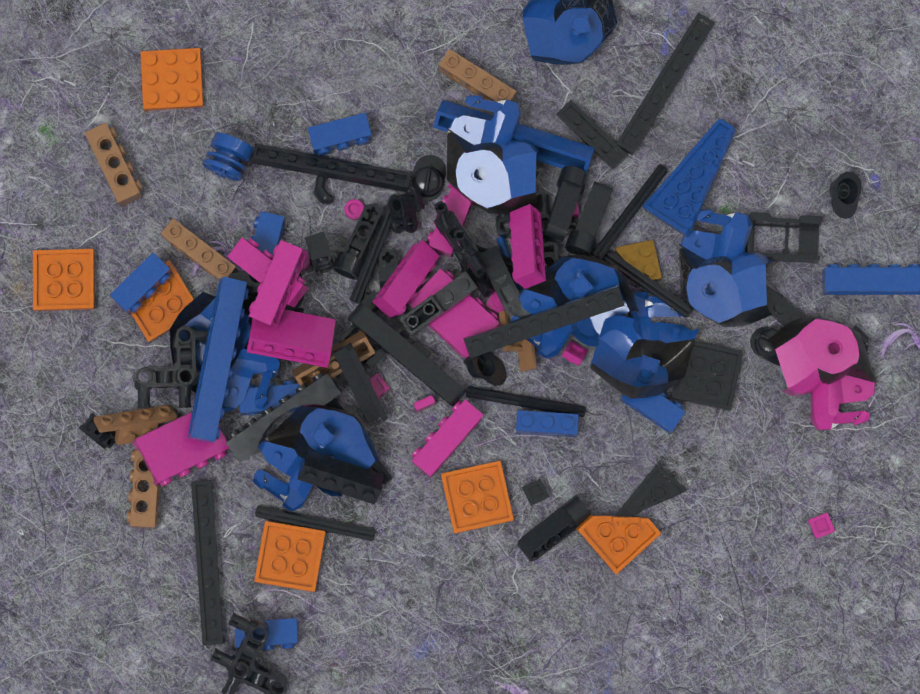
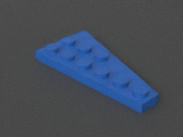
(686, 188)

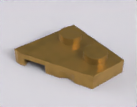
(642, 257)

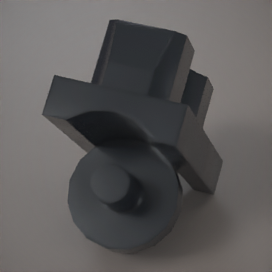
(103, 439)

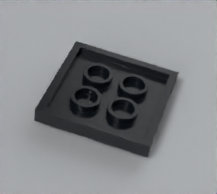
(710, 377)

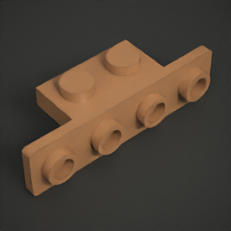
(524, 348)
(134, 423)

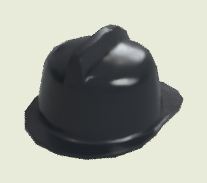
(429, 177)
(845, 194)
(762, 347)
(486, 367)

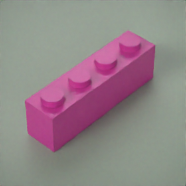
(461, 208)
(527, 246)
(254, 262)
(406, 279)
(278, 283)
(447, 438)

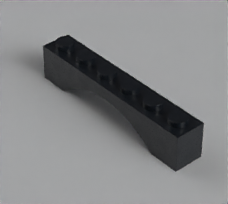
(318, 392)

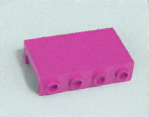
(461, 321)
(296, 338)
(173, 454)

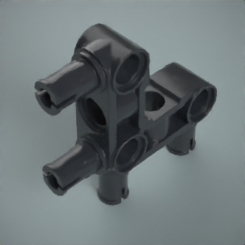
(549, 243)
(462, 246)
(170, 377)
(255, 673)

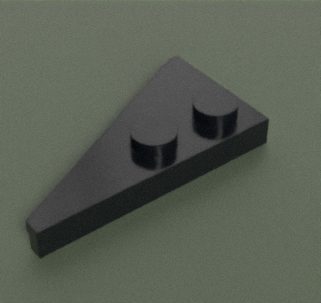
(653, 490)

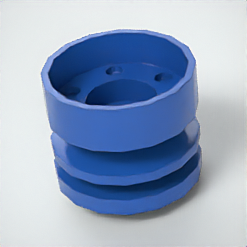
(226, 160)

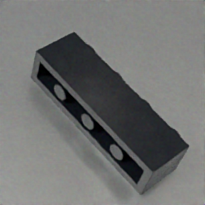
(340, 477)

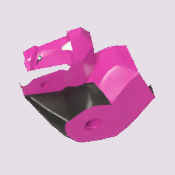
(829, 364)

